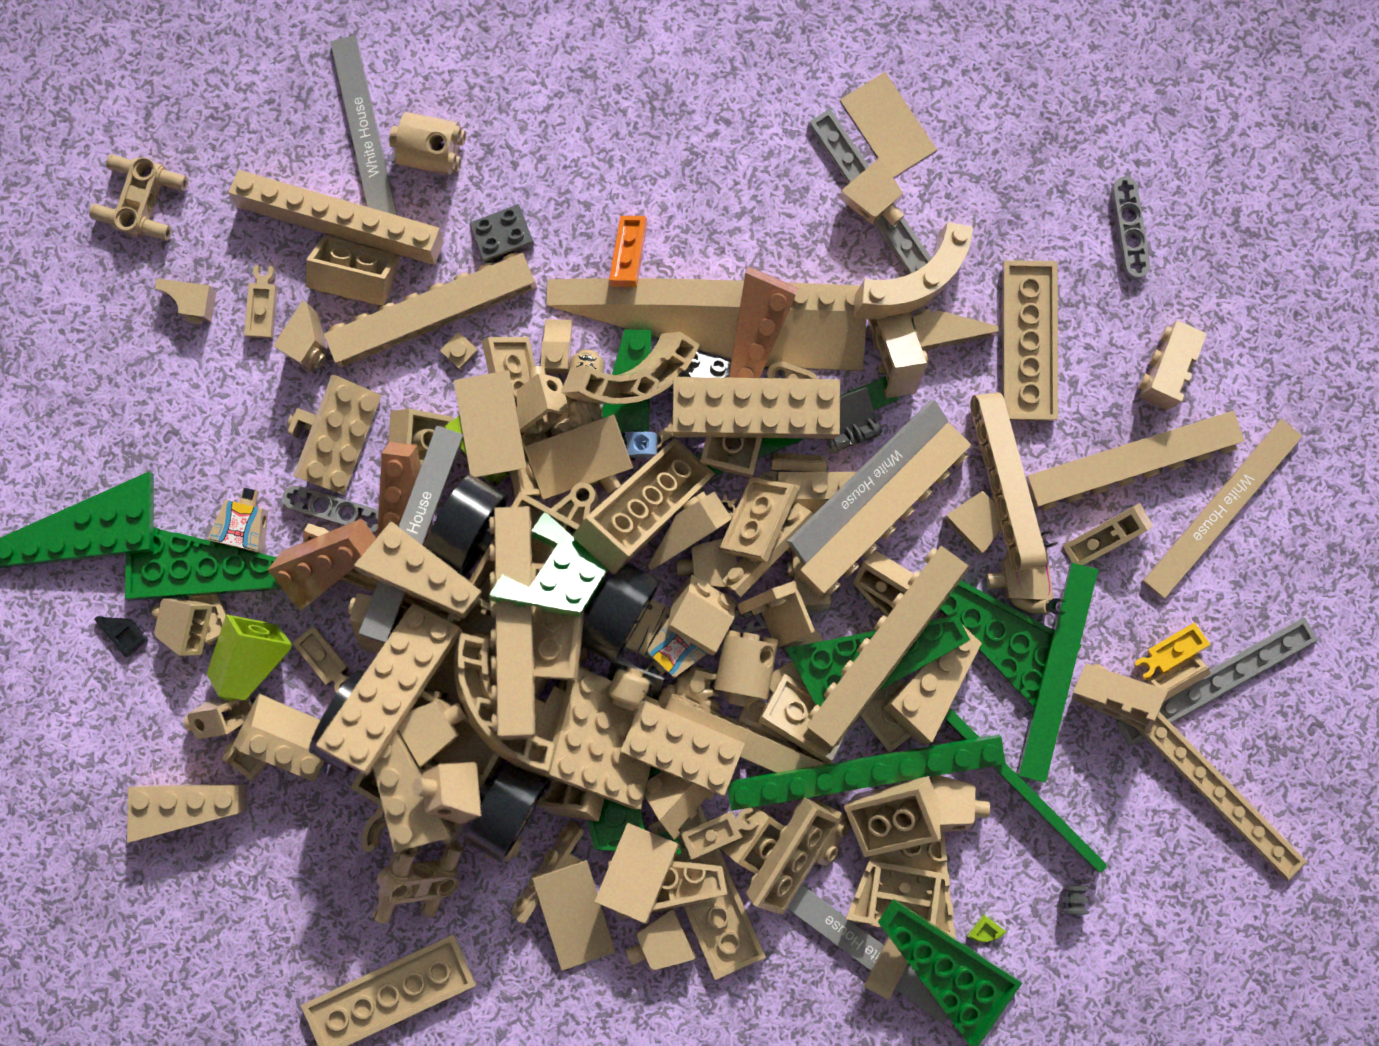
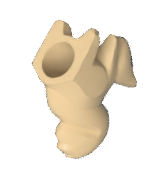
(692, 685)

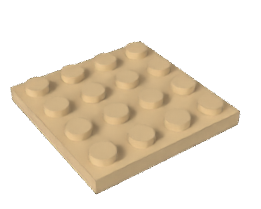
(590, 743)

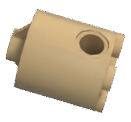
(418, 141)
(745, 667)

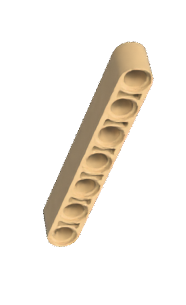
(1008, 482)
(758, 746)

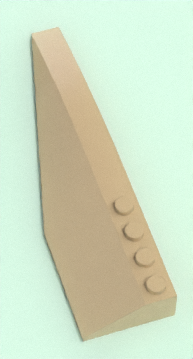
(815, 334)

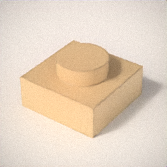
(459, 350)

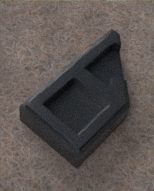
(123, 633)

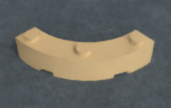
(909, 293)
(652, 376)
(476, 700)

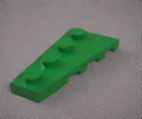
(632, 351)

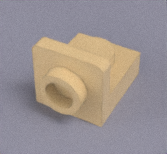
(297, 420)

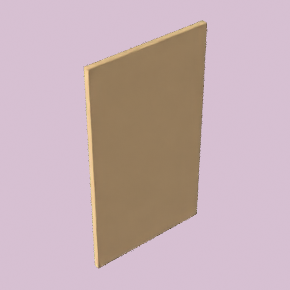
(888, 124)
(490, 424)
(578, 456)
(573, 916)

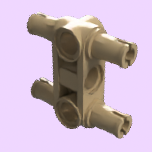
(138, 197)
(417, 882)

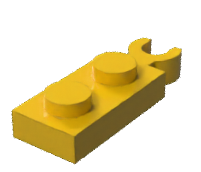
(1174, 651)

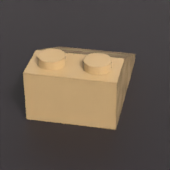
(700, 518)

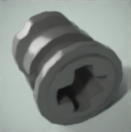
(1075, 900)

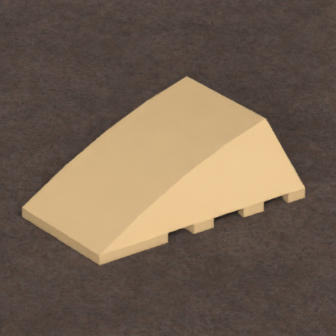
(913, 878)

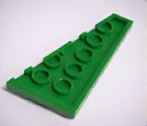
(97, 527)
(194, 567)
(1008, 637)
(823, 661)
(959, 979)

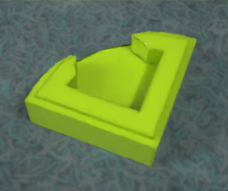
(985, 930)

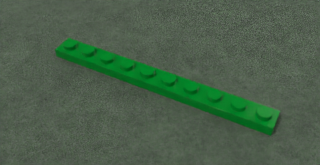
(866, 772)

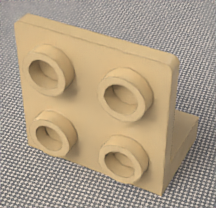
(782, 612)

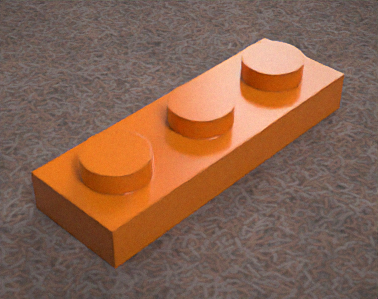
(628, 251)

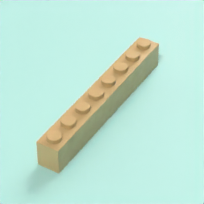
(336, 217)
(430, 309)
(1134, 459)
(883, 510)
(513, 627)
(888, 645)

